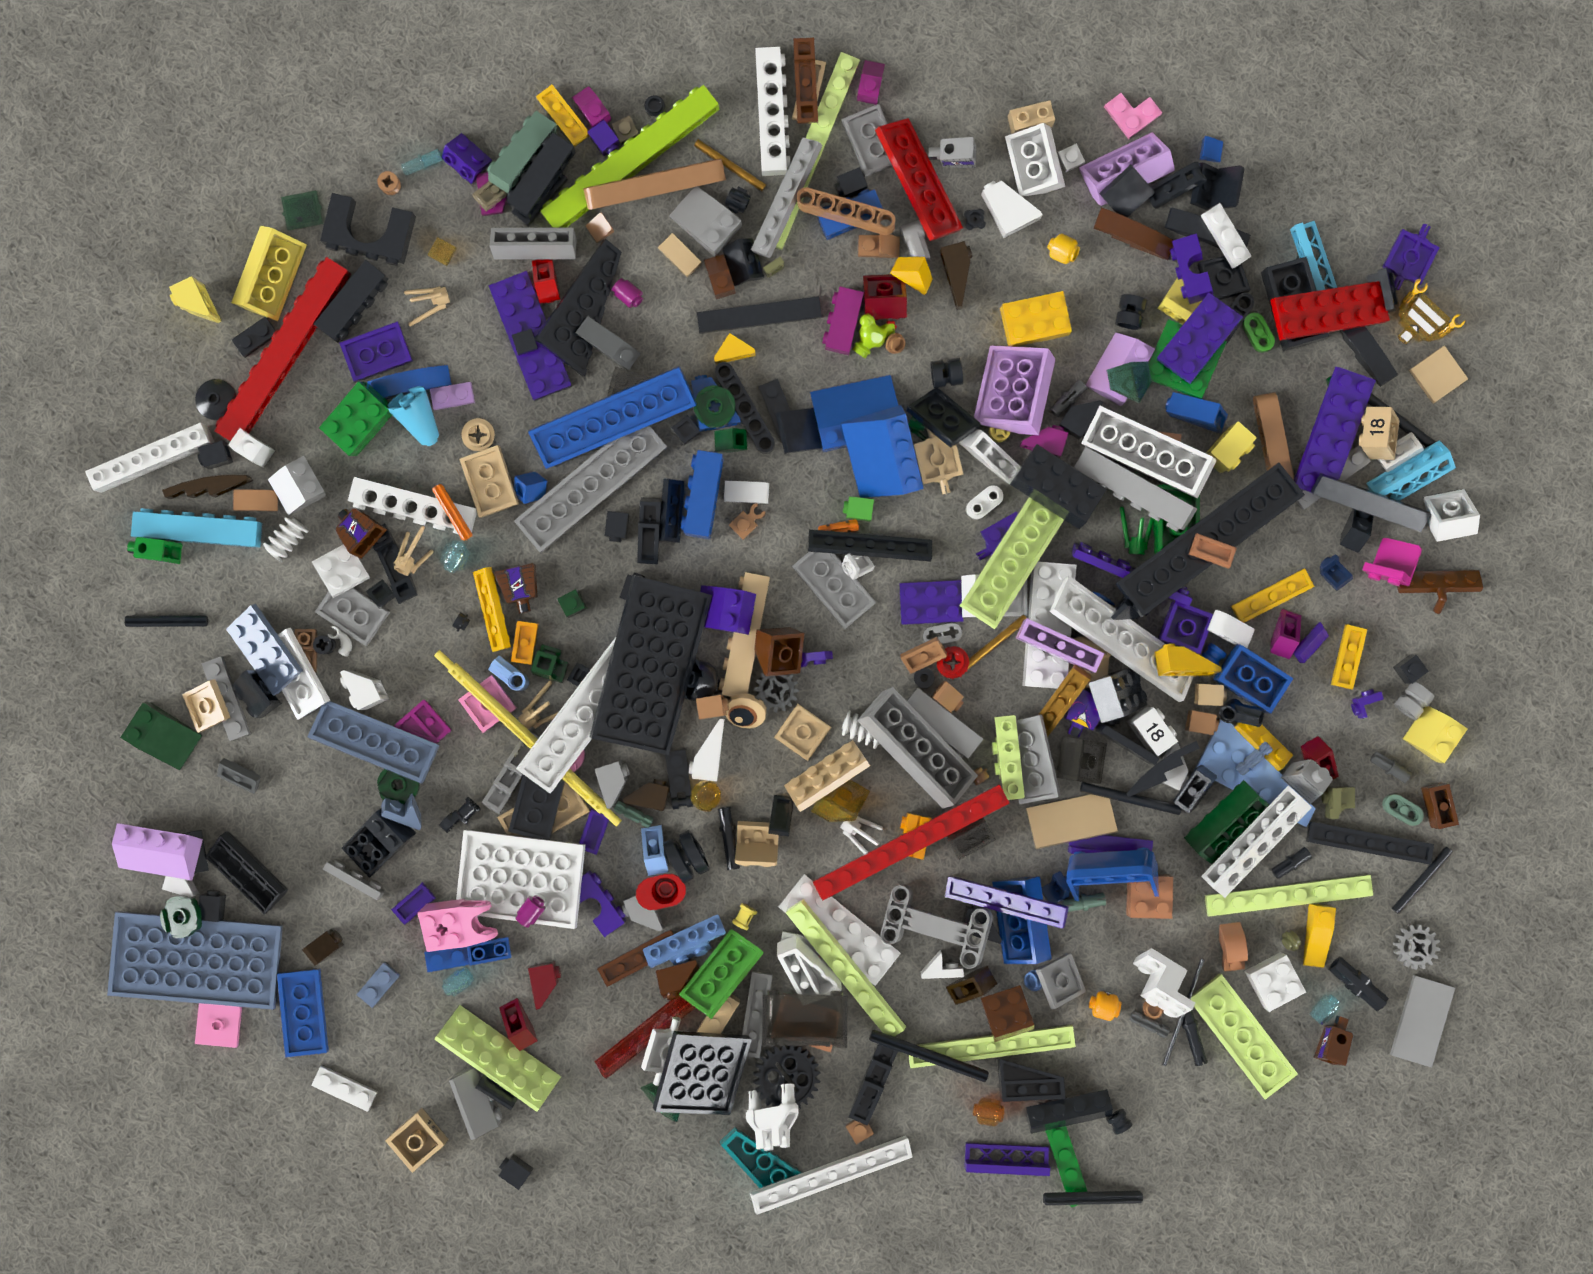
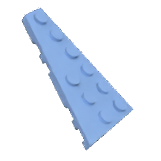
(1230, 748)

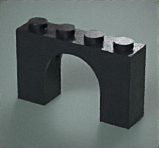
(391, 246)

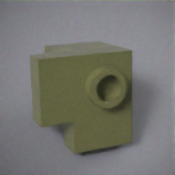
(1337, 799)

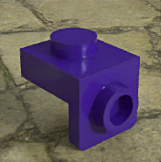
(1367, 697)

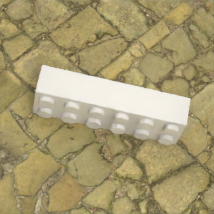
(1149, 452)
(1039, 666)

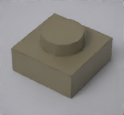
(625, 129)

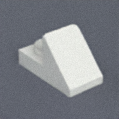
(935, 970)

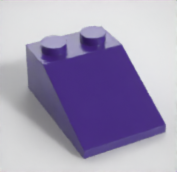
(729, 609)

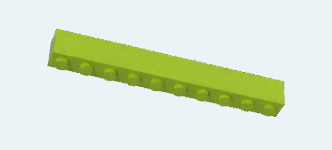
(634, 155)

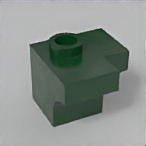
(548, 664)

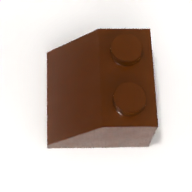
(779, 650)

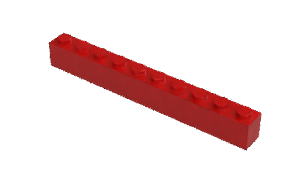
(284, 350)
(911, 842)

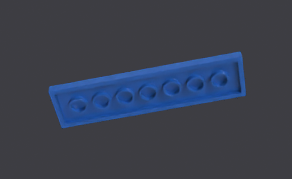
(612, 417)

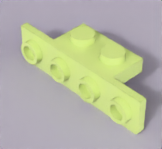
(1008, 757)

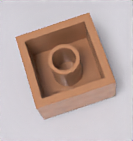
(1143, 903)

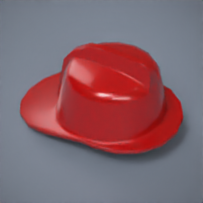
(660, 891)

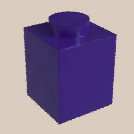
(604, 138)

